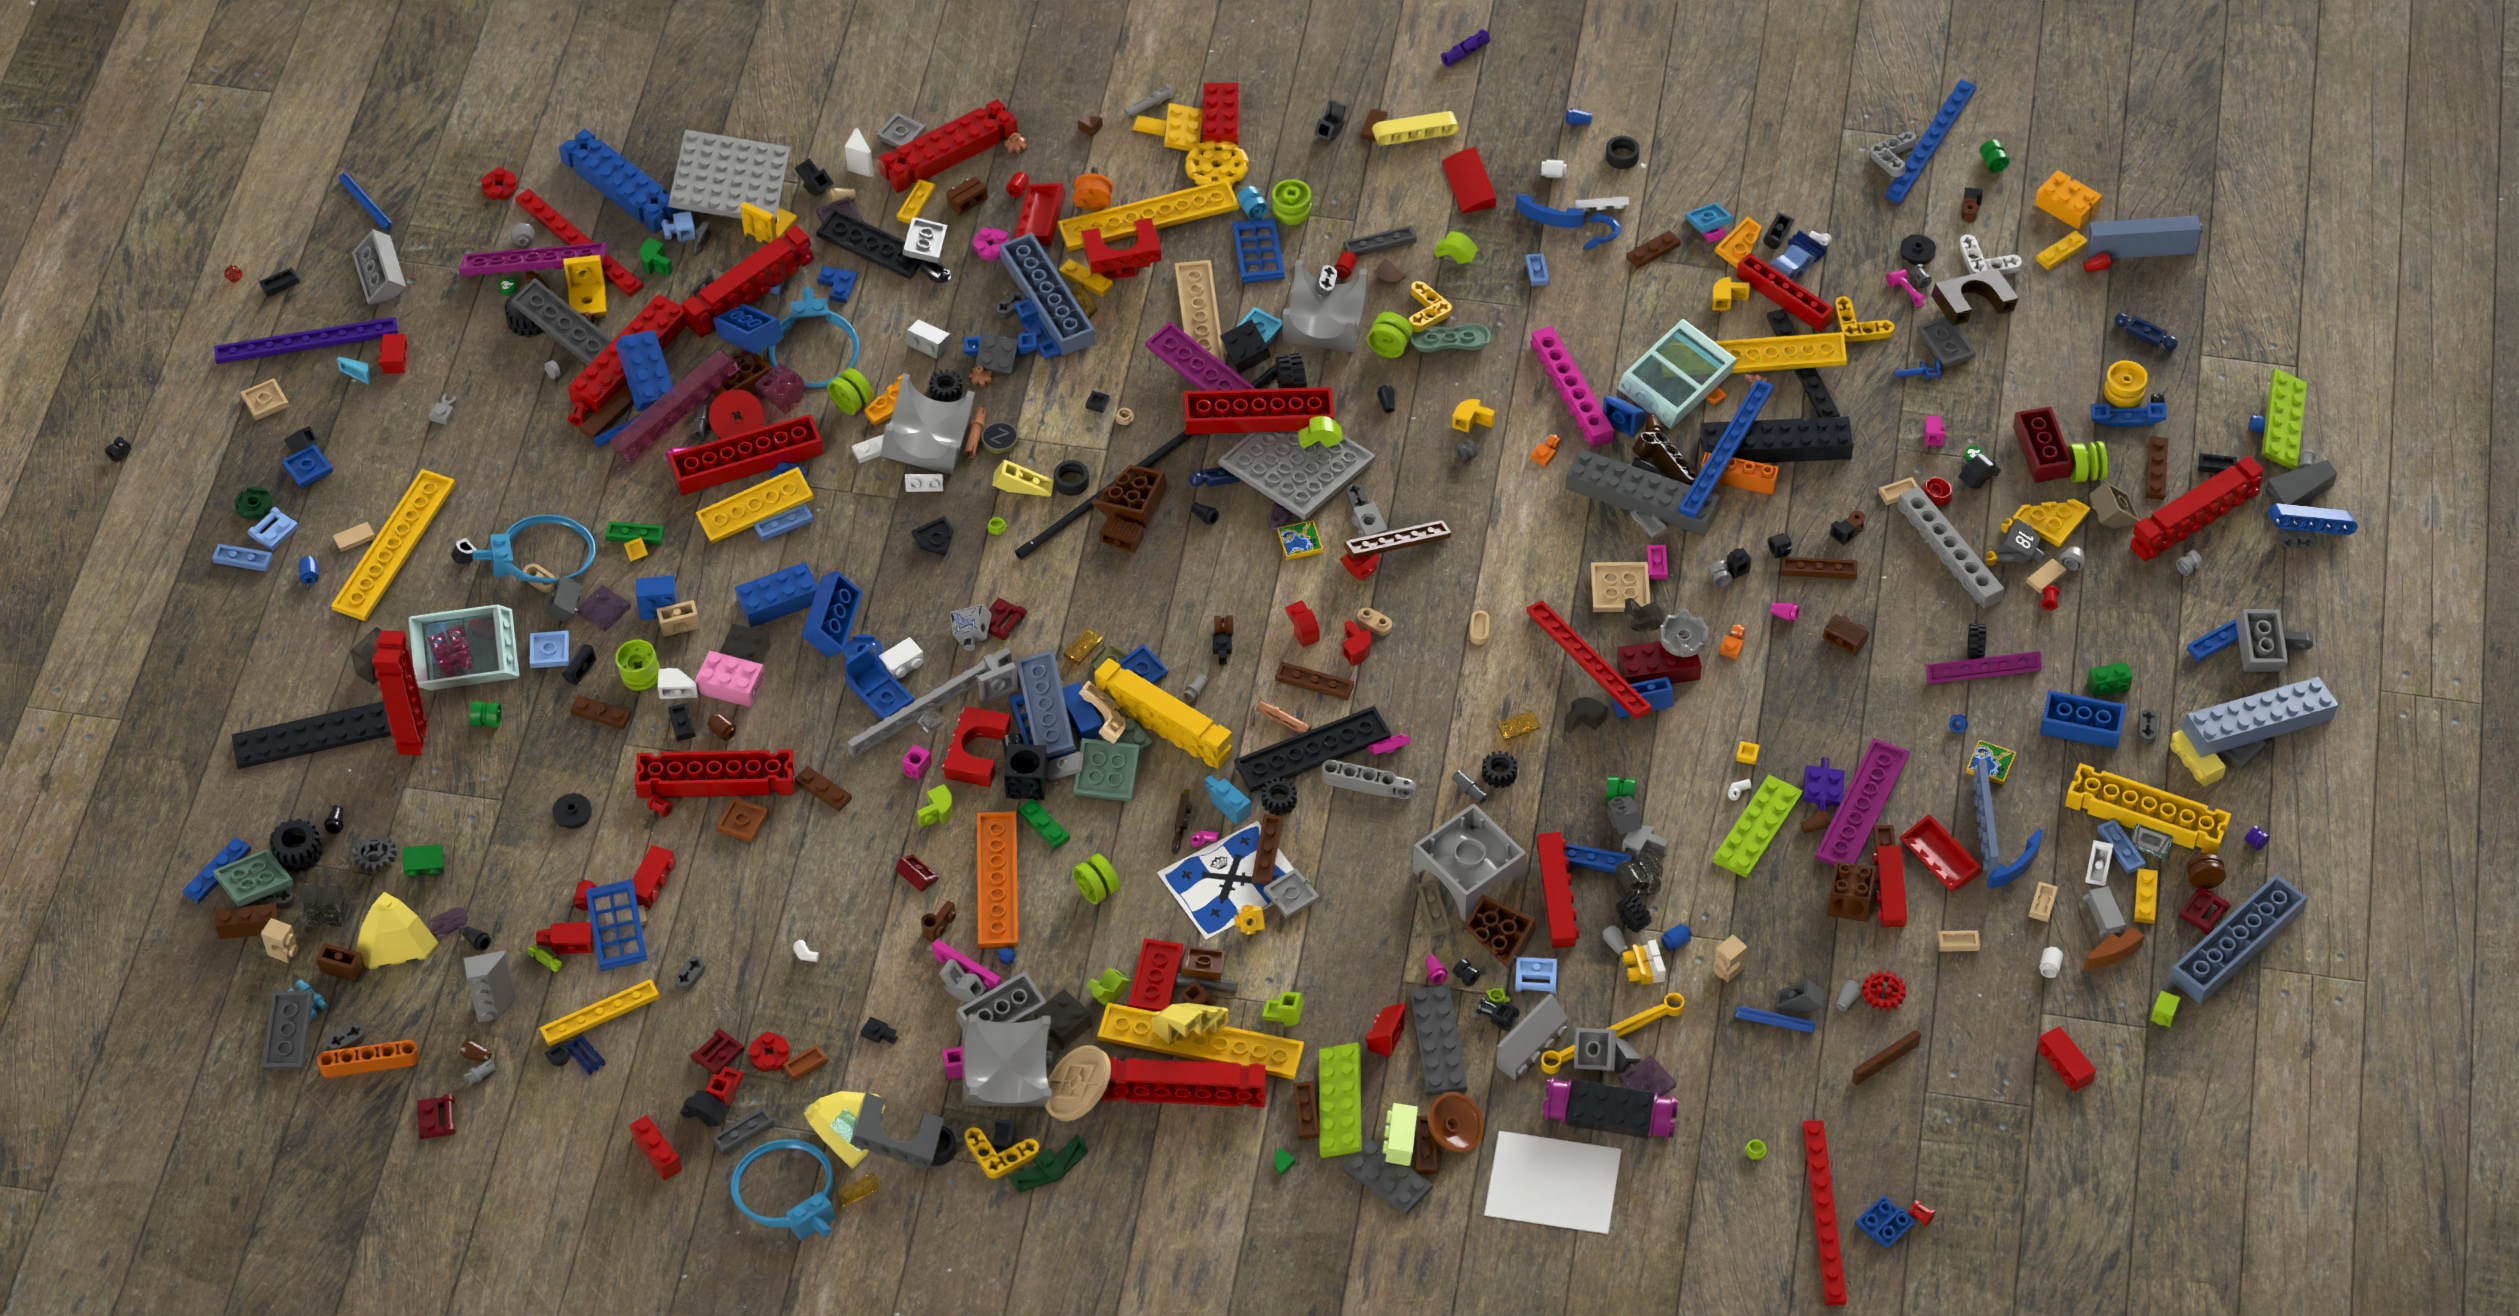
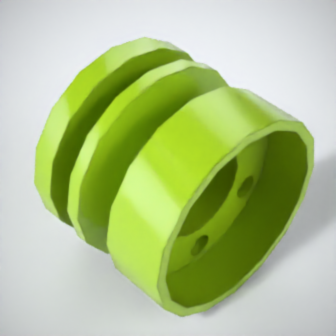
(2089, 461)
(637, 665)

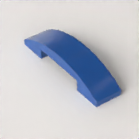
(1547, 215)
(1032, 323)
(1026, 343)
(2128, 416)
(2005, 875)

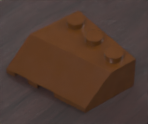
(750, 371)
(1133, 495)
(1500, 929)

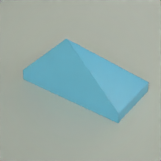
(355, 369)

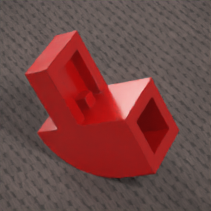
(1360, 567)
(1305, 623)
(1358, 644)
(725, 1085)

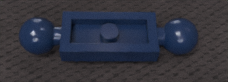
(2146, 331)
(1212, 477)

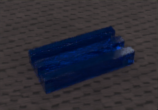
(1809, 245)
(594, 1065)

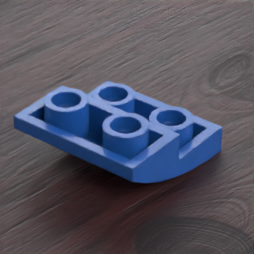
(1884, 1222)

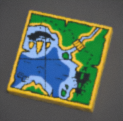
(1300, 540)
(1998, 761)

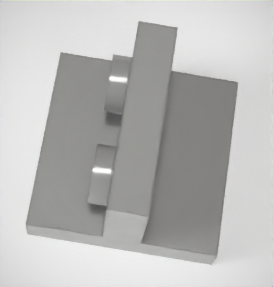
(996, 680)

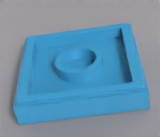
(1709, 217)

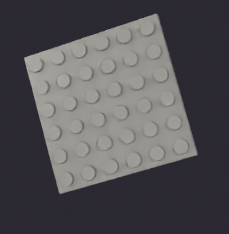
(725, 171)
(1294, 475)

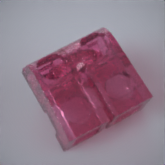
(781, 388)
(451, 656)

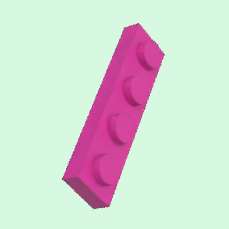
(944, 953)

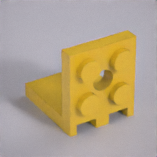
(762, 223)
(586, 285)

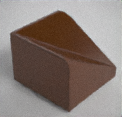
(1090, 124)

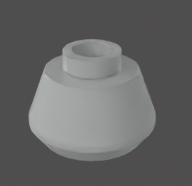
(522, 234)
(2073, 558)

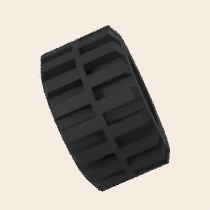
(518, 321)
(1290, 371)
(292, 833)

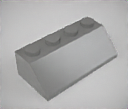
(378, 268)
(489, 984)
(1005, 1002)
(1531, 1038)

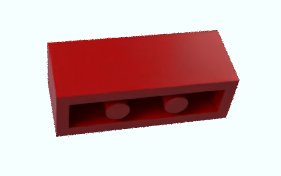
(653, 875)
(2066, 1058)
(655, 1147)

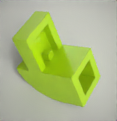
(1458, 246)
(1320, 429)
(939, 807)
(1109, 987)
(1285, 1010)

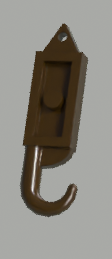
(1182, 821)

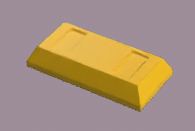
(1149, 125)

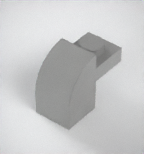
(1642, 840)
(961, 985)

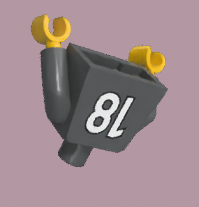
(2017, 544)

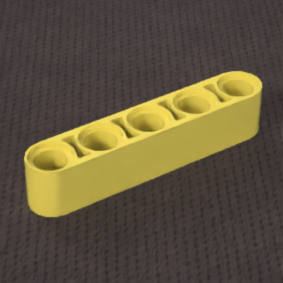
(1415, 128)

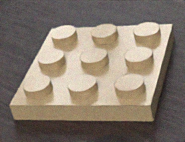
(1618, 581)

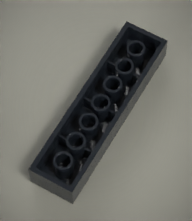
(1787, 439)

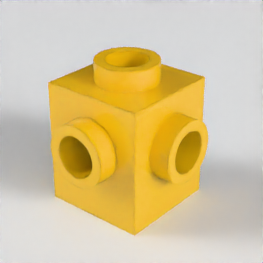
(1255, 923)

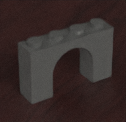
(870, 1136)

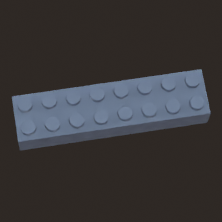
(1048, 292)
(2259, 716)
(2238, 939)

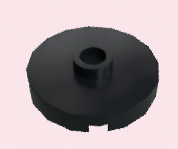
(1917, 249)
(572, 818)

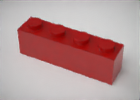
(1890, 886)

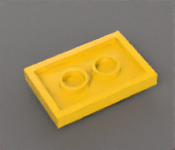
(1183, 127)

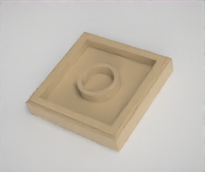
(264, 399)

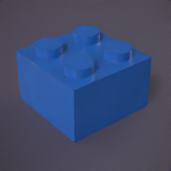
(655, 594)

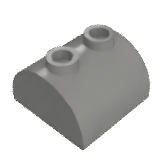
(1595, 1049)

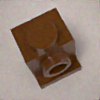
(1197, 995)

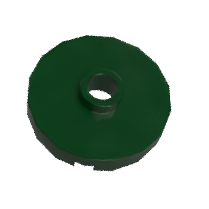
(253, 503)

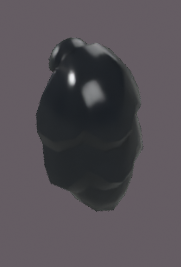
(935, 271)

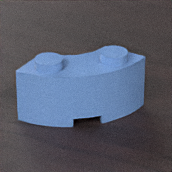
(1793, 262)

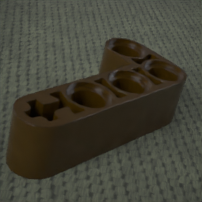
(1666, 456)

